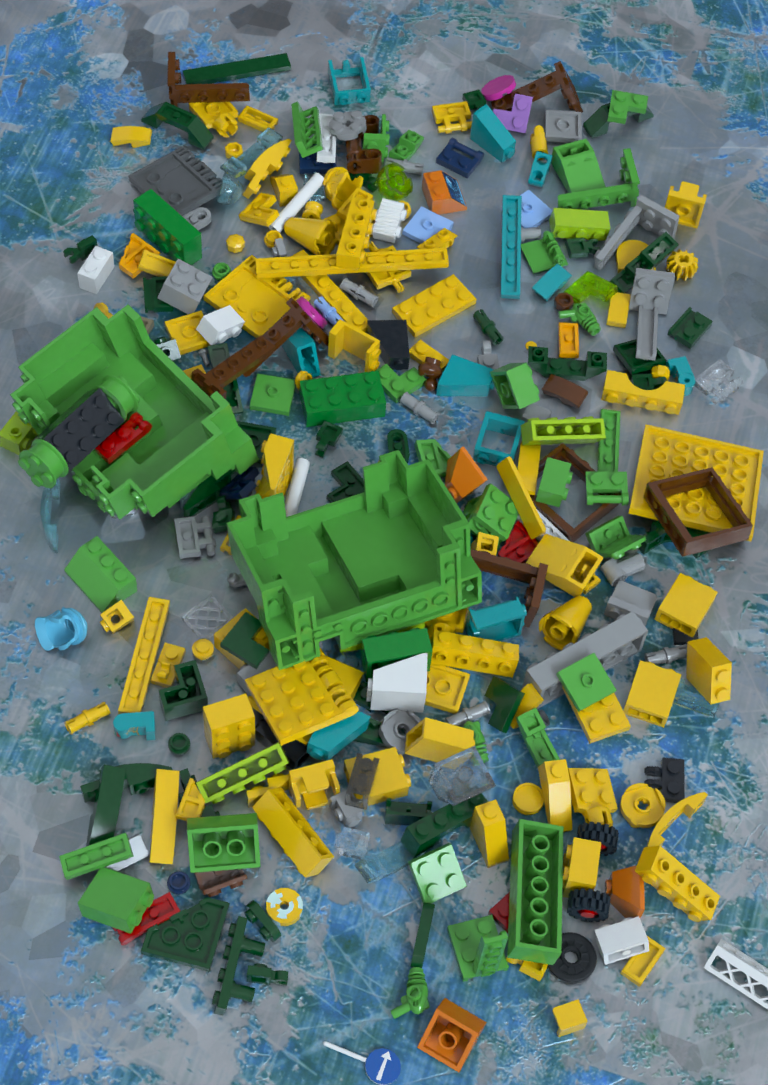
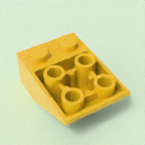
(568, 563)

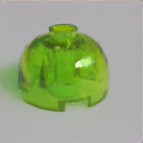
(393, 182)

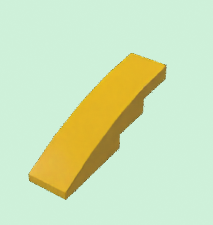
(164, 816)

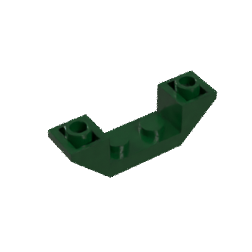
(165, 112)
(598, 124)
(567, 368)

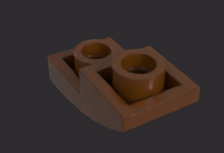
(565, 390)

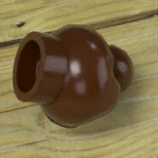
(431, 369)

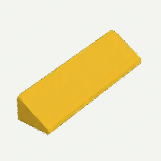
(521, 498)

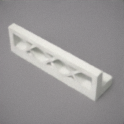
(741, 963)

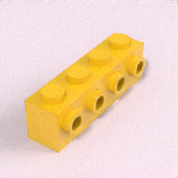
(355, 234)
(474, 653)
(292, 832)
(677, 883)

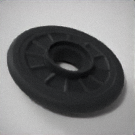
(582, 967)

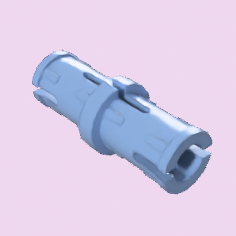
(329, 313)

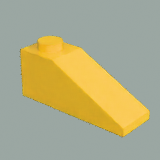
(556, 793)

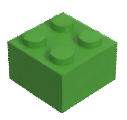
(515, 385)

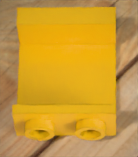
(355, 342)

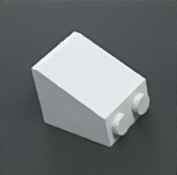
(399, 685)

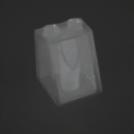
(460, 777)

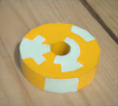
(288, 897)

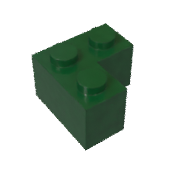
(188, 694)

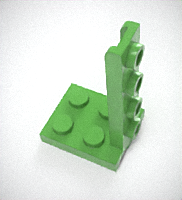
(608, 195)
(478, 947)

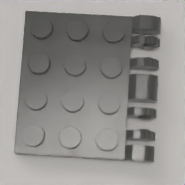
(179, 180)

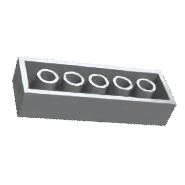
(610, 643)

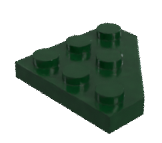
(189, 935)

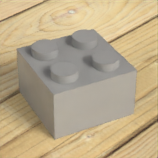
(184, 287)

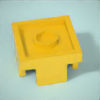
(686, 204)
(311, 782)

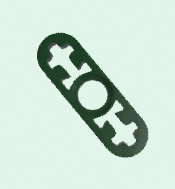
(422, 935)

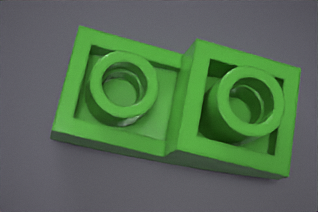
(407, 146)

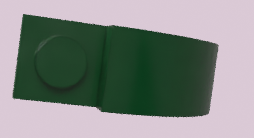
(658, 535)

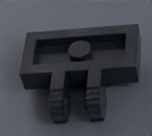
(672, 779)

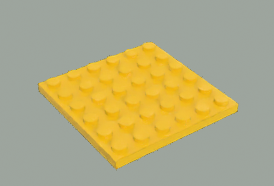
(675, 453)

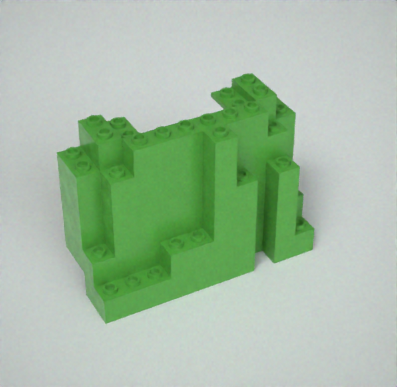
(189, 430)
(356, 562)

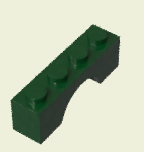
(430, 829)

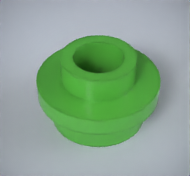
(220, 271)

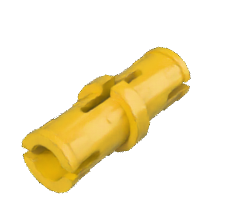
(87, 717)

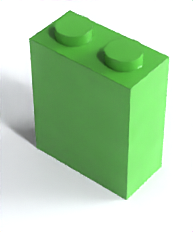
(116, 900)

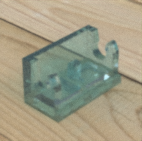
(691, 699)

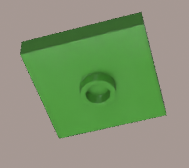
(272, 394)
(586, 682)

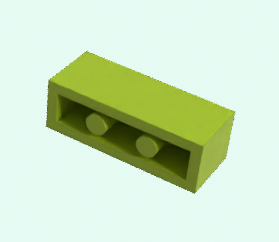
(579, 224)

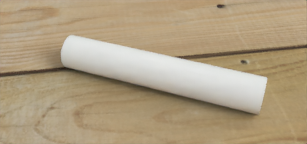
(298, 202)
(296, 486)

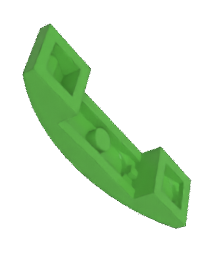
(535, 737)

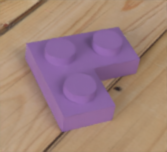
(518, 118)

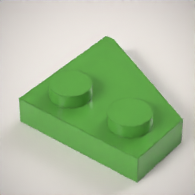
(432, 450)

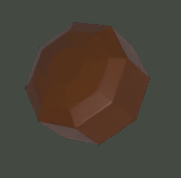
(563, 301)

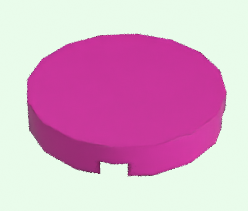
(495, 88)
(312, 312)

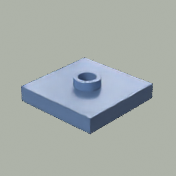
(533, 210)
(425, 225)

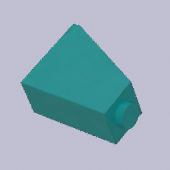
(491, 134)
(302, 352)
(465, 379)
(335, 737)

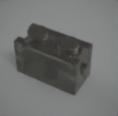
(361, 781)

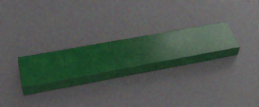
(237, 69)

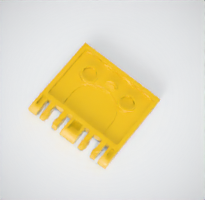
(256, 300)
(301, 698)

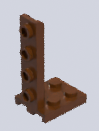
(542, 87)
(201, 92)
(288, 325)
(233, 367)
(517, 571)

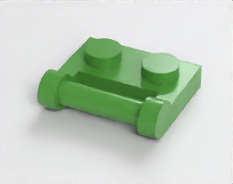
(606, 483)

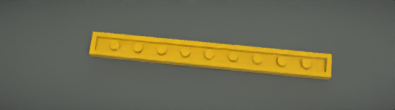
(373, 262)

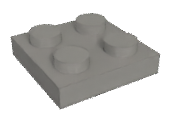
(563, 126)

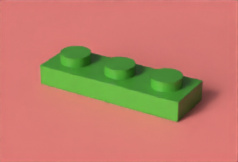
(96, 856)

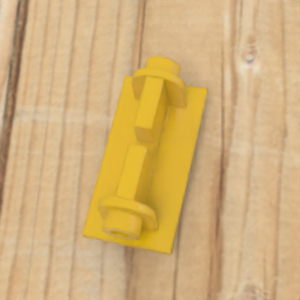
(442, 239)

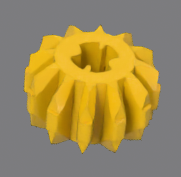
(682, 264)

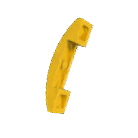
(528, 466)
(687, 806)

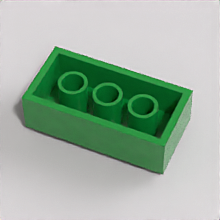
(167, 228)
(342, 398)

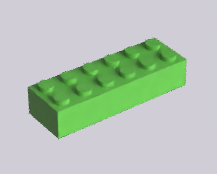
(536, 892)

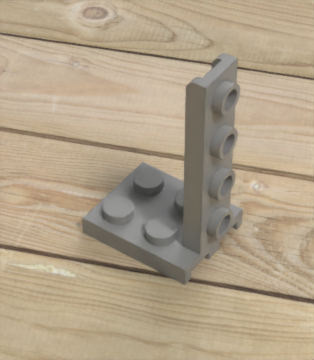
(648, 215)
(649, 297)

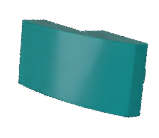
(551, 282)

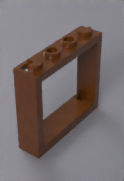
(579, 468)
(685, 544)

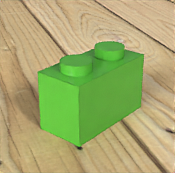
(553, 482)

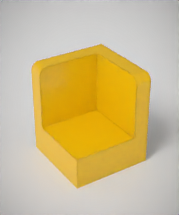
(569, 1018)

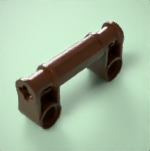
(365, 159)

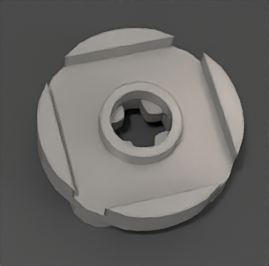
(347, 125)
(389, 732)

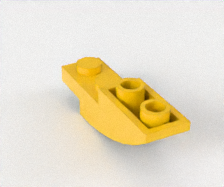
(265, 165)

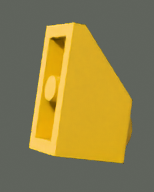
(284, 188)

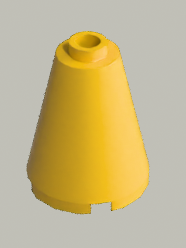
(313, 234)
(565, 622)

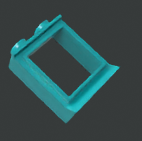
(349, 96)
(496, 621)

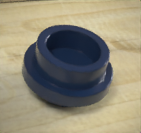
(178, 883)

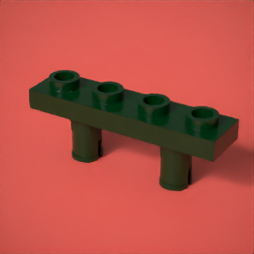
(231, 953)

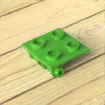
(543, 253)

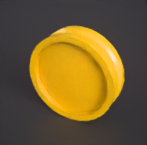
(528, 799)

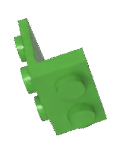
(378, 141)
(613, 539)

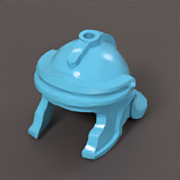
(61, 629)

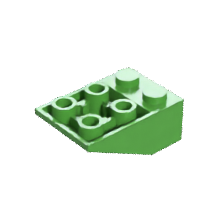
(577, 166)

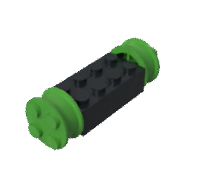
(78, 431)

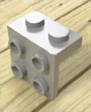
(628, 599)

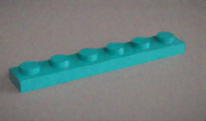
(511, 247)

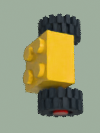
(581, 871)

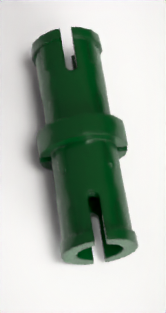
(488, 327)

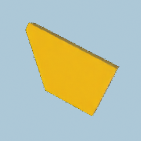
(191, 803)

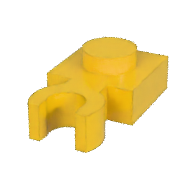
(532, 969)

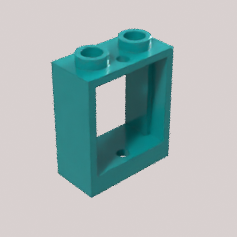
(499, 424)

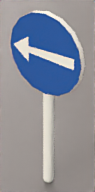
(381, 1065)

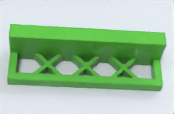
(302, 132)

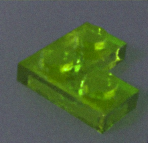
(593, 285)

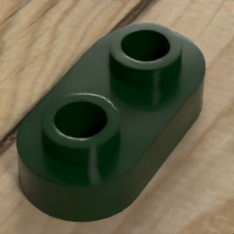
(402, 445)
(267, 927)

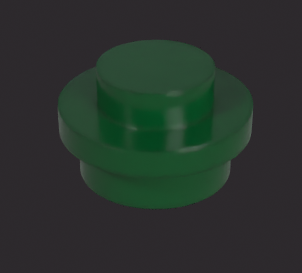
(179, 743)

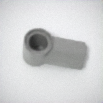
(620, 569)

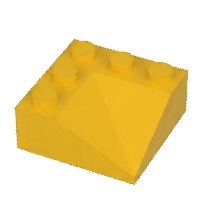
(277, 467)

